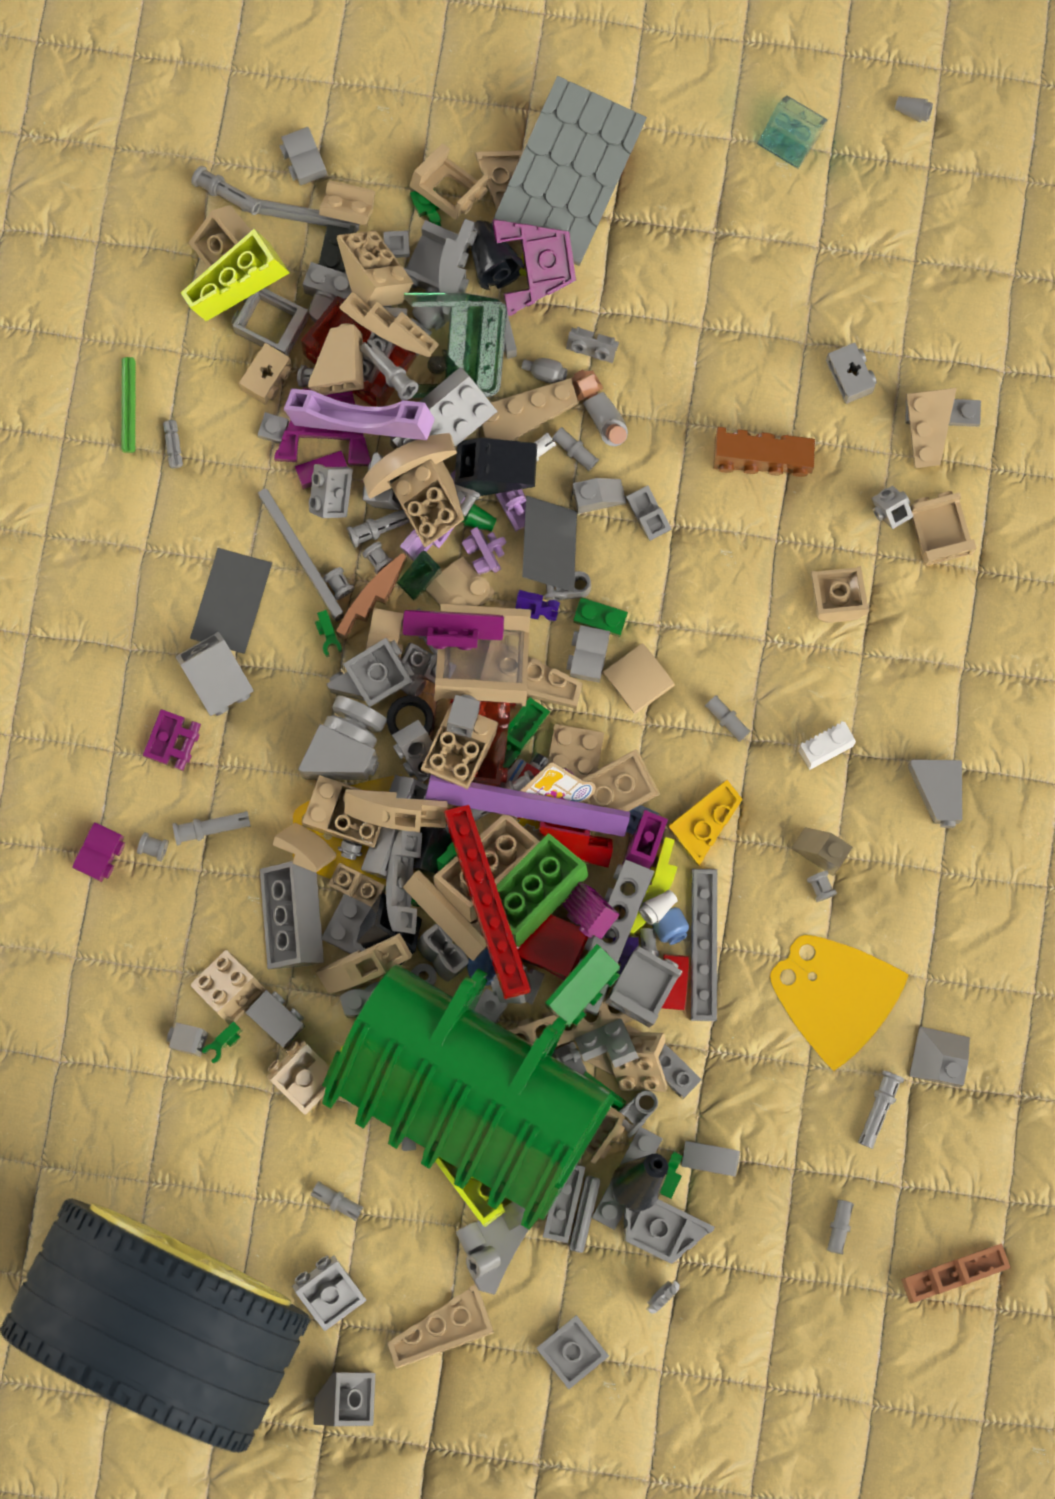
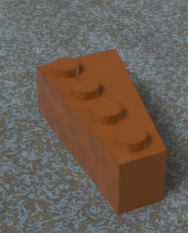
(763, 453)

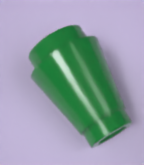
(479, 518)

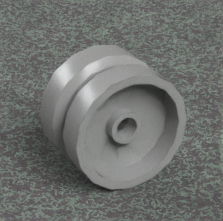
(355, 720)

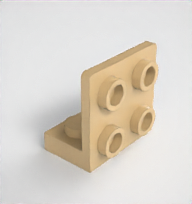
(228, 987)
(646, 1071)

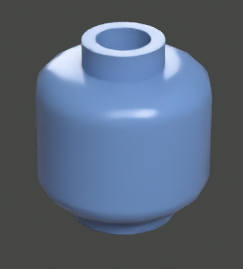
(672, 927)

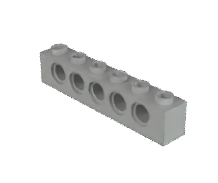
(640, 879)

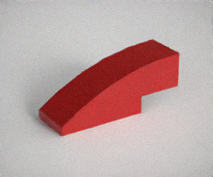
(579, 841)

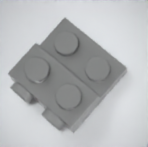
(379, 671)
(328, 1292)

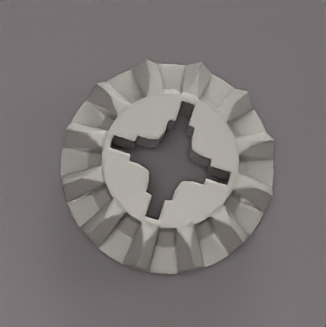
(662, 1296)

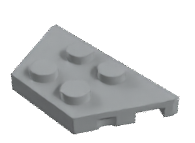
(663, 1230)

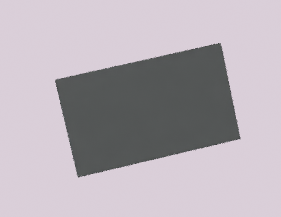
(549, 544)
(231, 599)

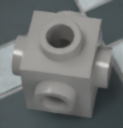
(892, 507)

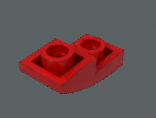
(677, 996)

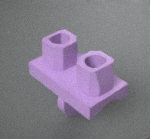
(514, 507)
(488, 561)

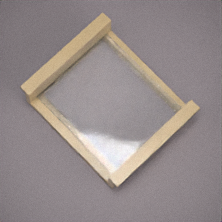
(494, 668)

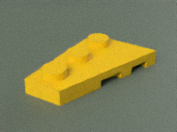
(704, 821)

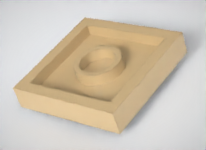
(576, 749)

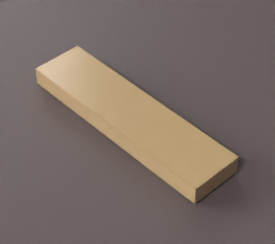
(445, 915)

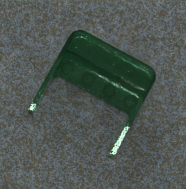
(474, 337)

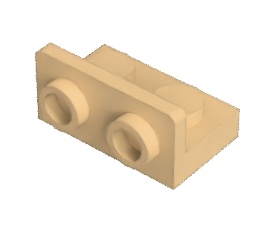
(347, 203)

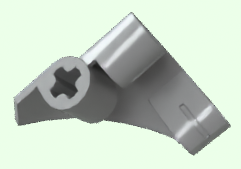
(492, 1247)

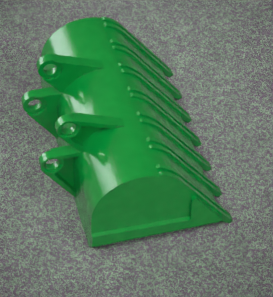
(468, 1090)

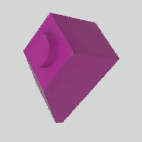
(646, 839)

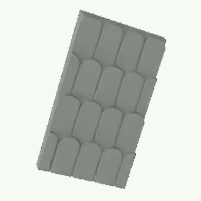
(571, 163)

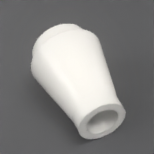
(656, 908)

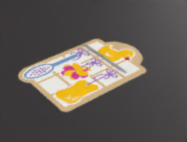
(555, 783)

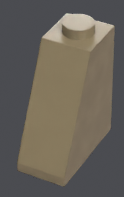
(822, 849)

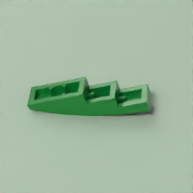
(523, 729)

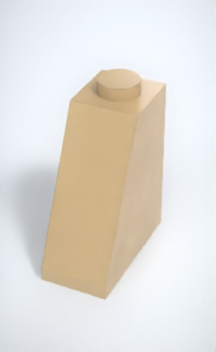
(339, 362)

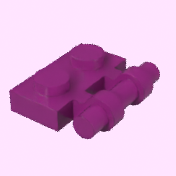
(164, 737)

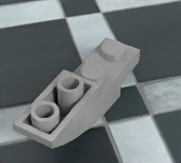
(452, 277)

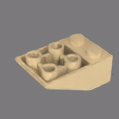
(373, 269)
(429, 500)
(458, 756)
(327, 814)

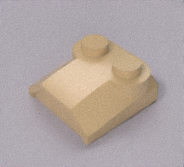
(460, 586)
(839, 595)

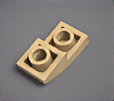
(356, 885)

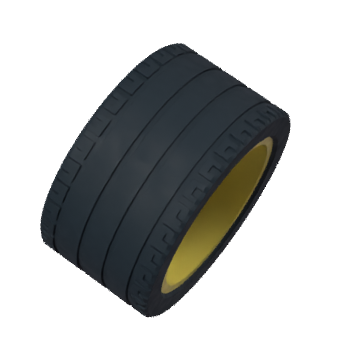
(155, 1325)

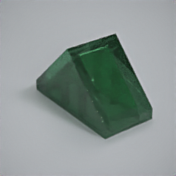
(419, 575)

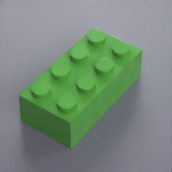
(539, 886)

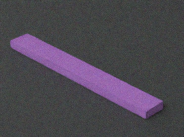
(530, 806)

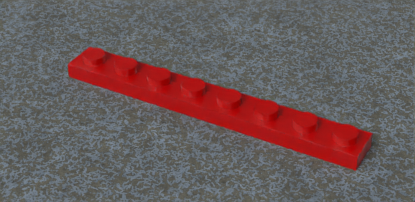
(487, 902)

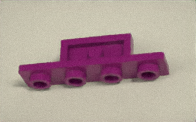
(453, 629)

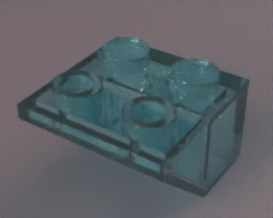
(792, 131)

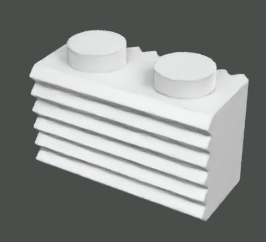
(826, 745)

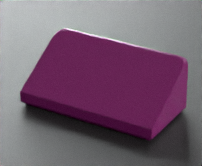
(306, 469)

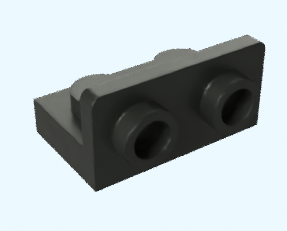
(330, 252)

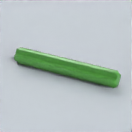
(128, 405)

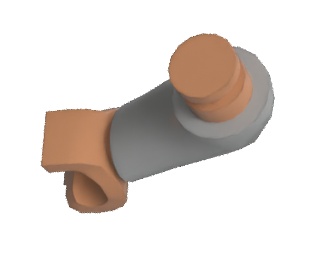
(601, 409)

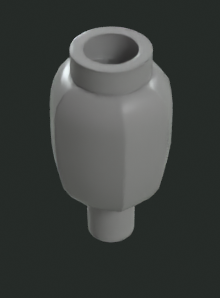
(546, 370)

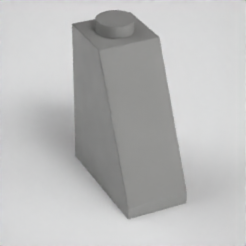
(940, 789)

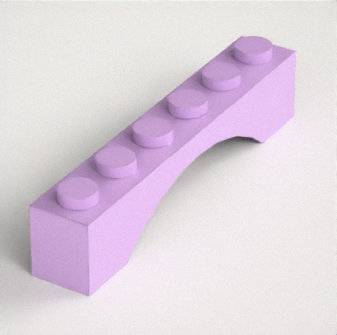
(401, 419)

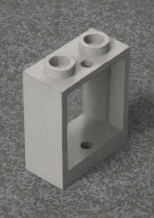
(291, 334)

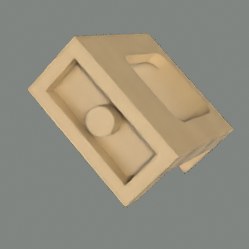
(438, 167)

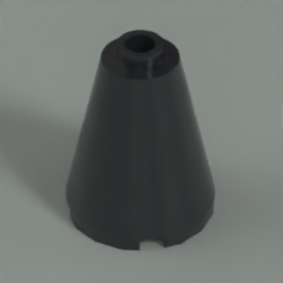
(494, 262)
(639, 1182)

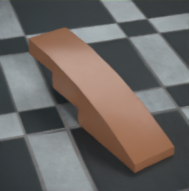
(376, 590)
(955, 1273)

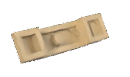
(406, 457)

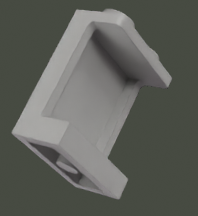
(643, 985)

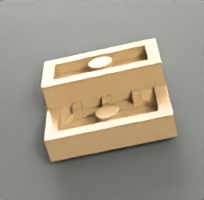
(638, 678)
(309, 849)

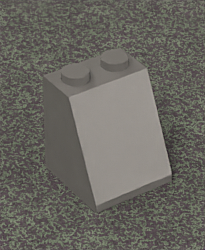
(215, 674)
(337, 757)

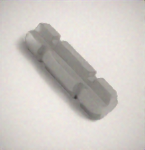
(172, 444)

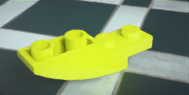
(661, 879)

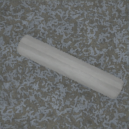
(584, 1214)

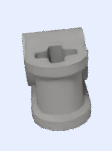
(561, 594)
(636, 1114)

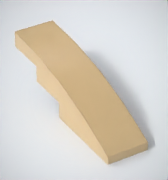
(397, 330)

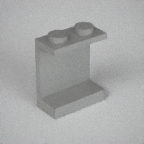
(426, 259)

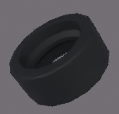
(410, 701)

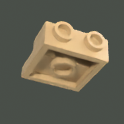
(300, 1076)

